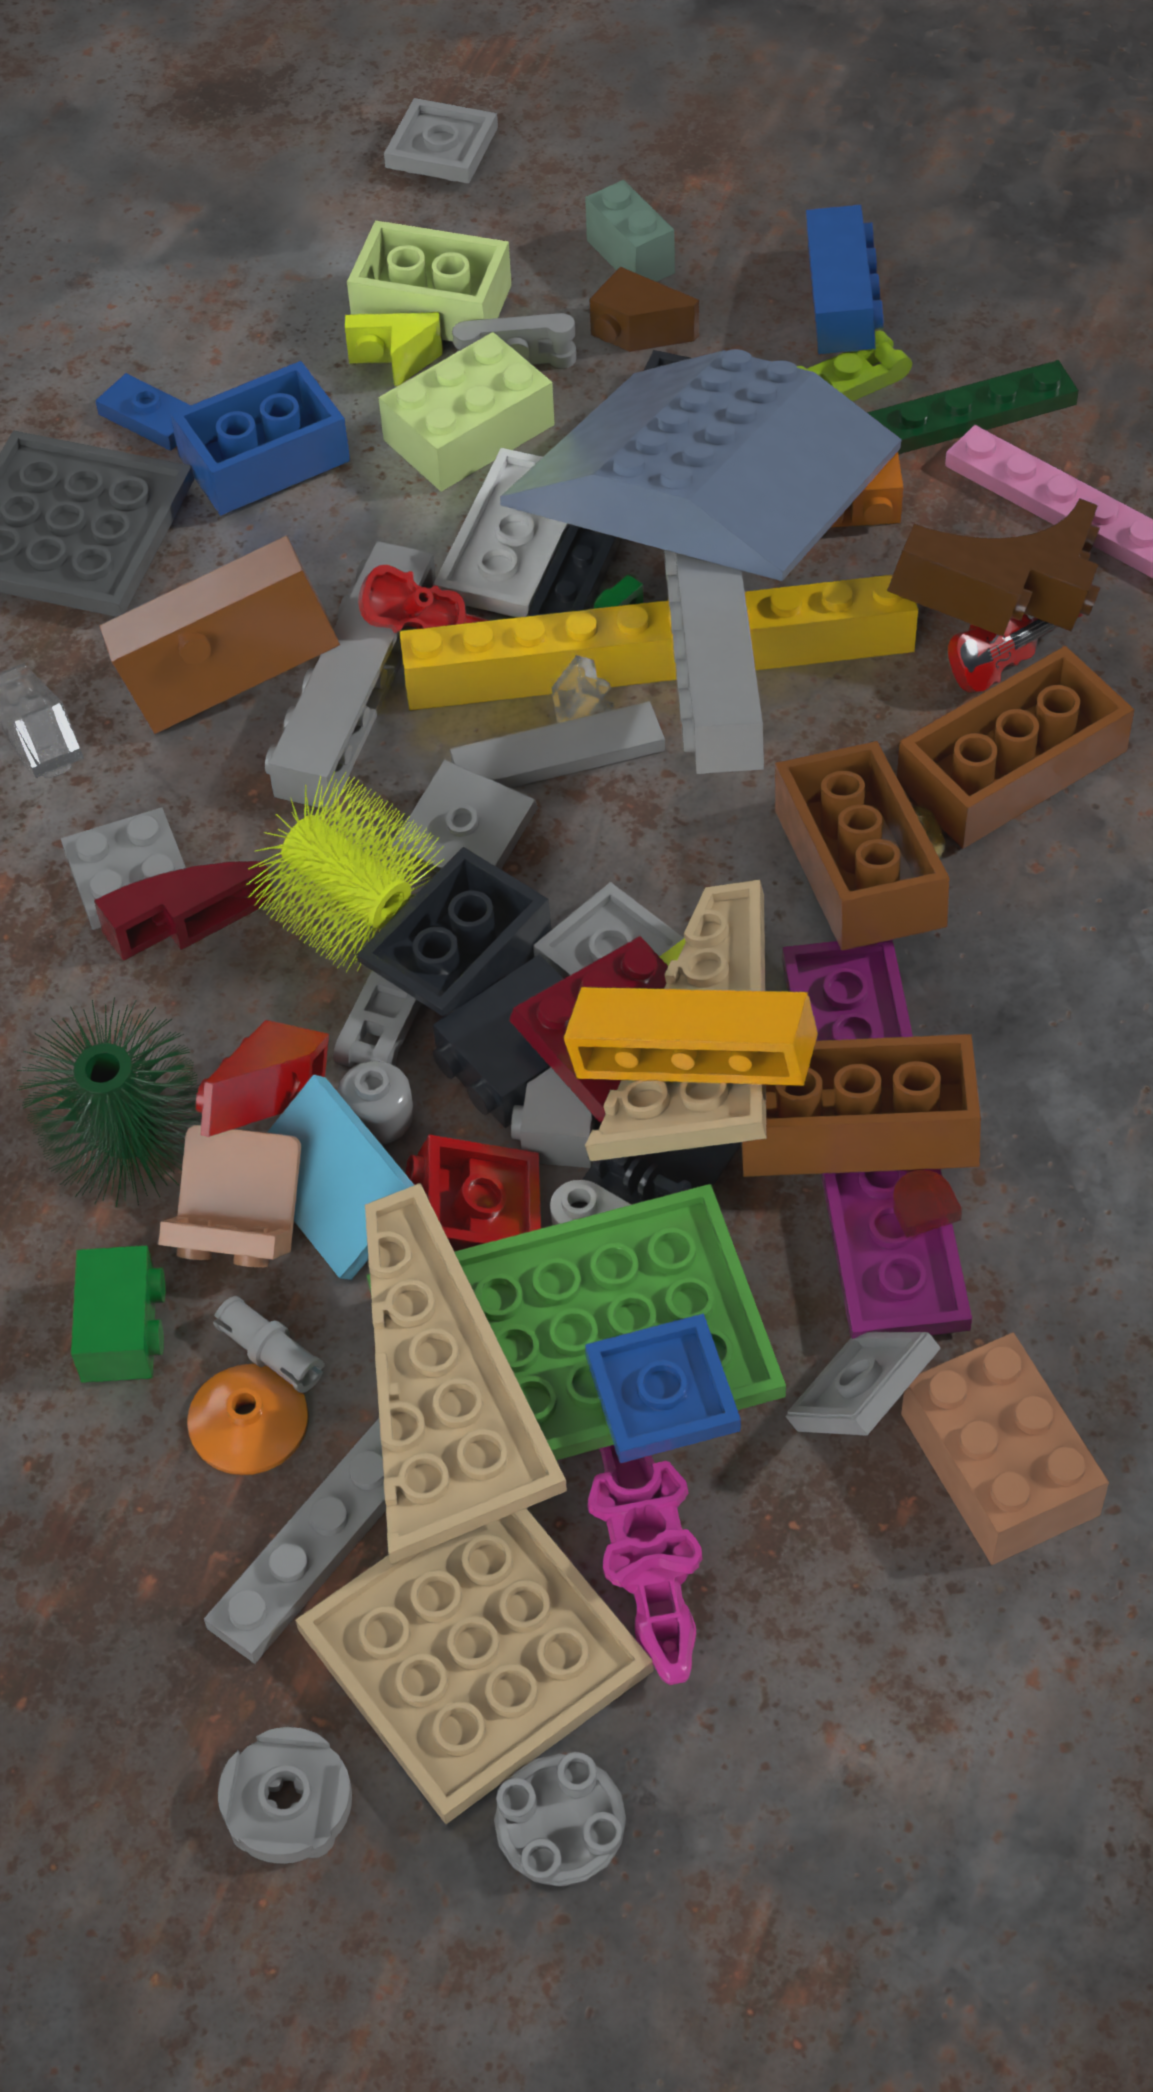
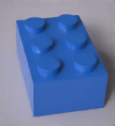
(261, 437)

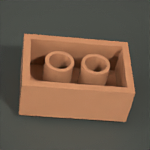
(1004, 1448)

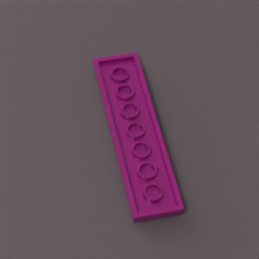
(883, 1275)

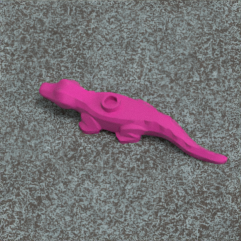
(650, 1554)

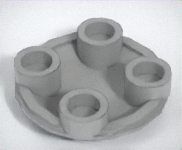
(560, 1819)

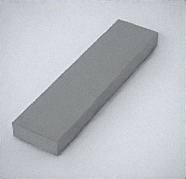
(564, 746)

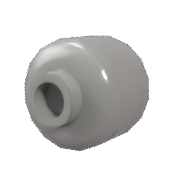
(379, 1098)

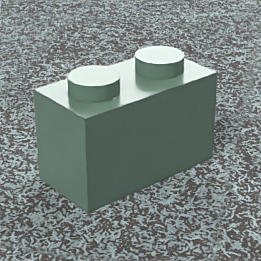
(630, 232)

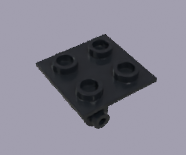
(661, 1173)

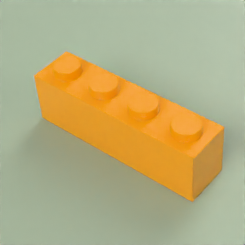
(692, 1035)

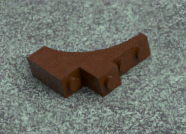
(1003, 577)

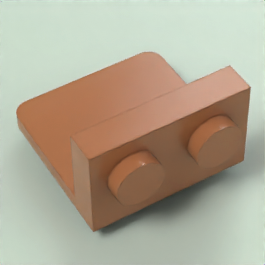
(235, 1197)

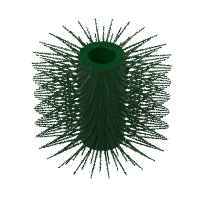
(114, 1102)

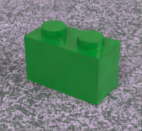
(115, 1314)

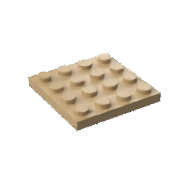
(474, 1656)

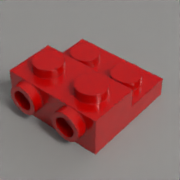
(478, 1189)

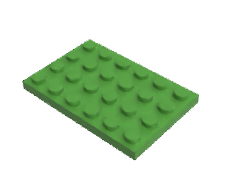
(608, 1279)

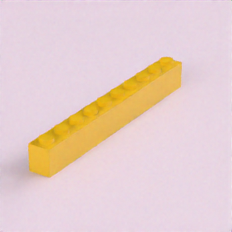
(636, 642)

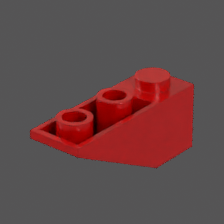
(261, 1076)

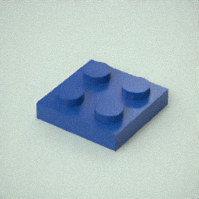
(662, 1388)

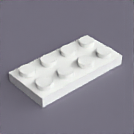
(501, 550)

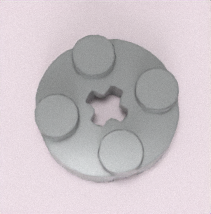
(306, 1826)

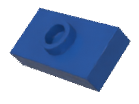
(141, 409)

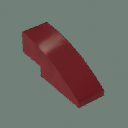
(180, 905)

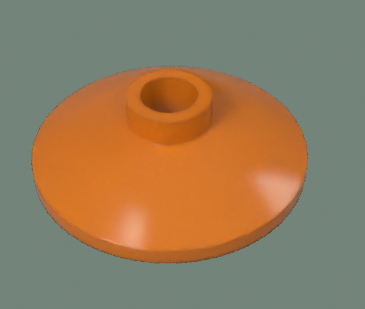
(253, 1440)

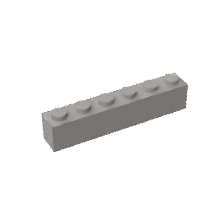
(342, 691)

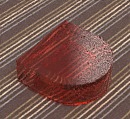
(924, 1202)

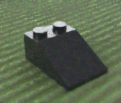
(459, 934)

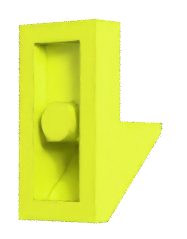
(401, 338)

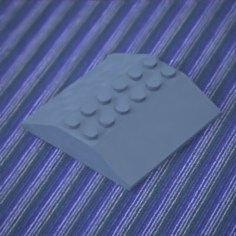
(713, 462)

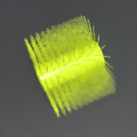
(344, 870)

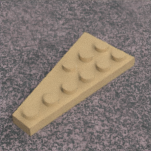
(649, 1117)
(450, 1408)

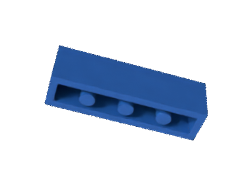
(843, 279)

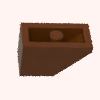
(642, 313)

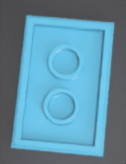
(337, 1175)

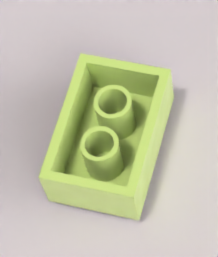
(430, 273)
(466, 411)

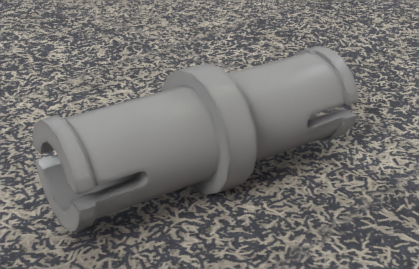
(268, 1344)

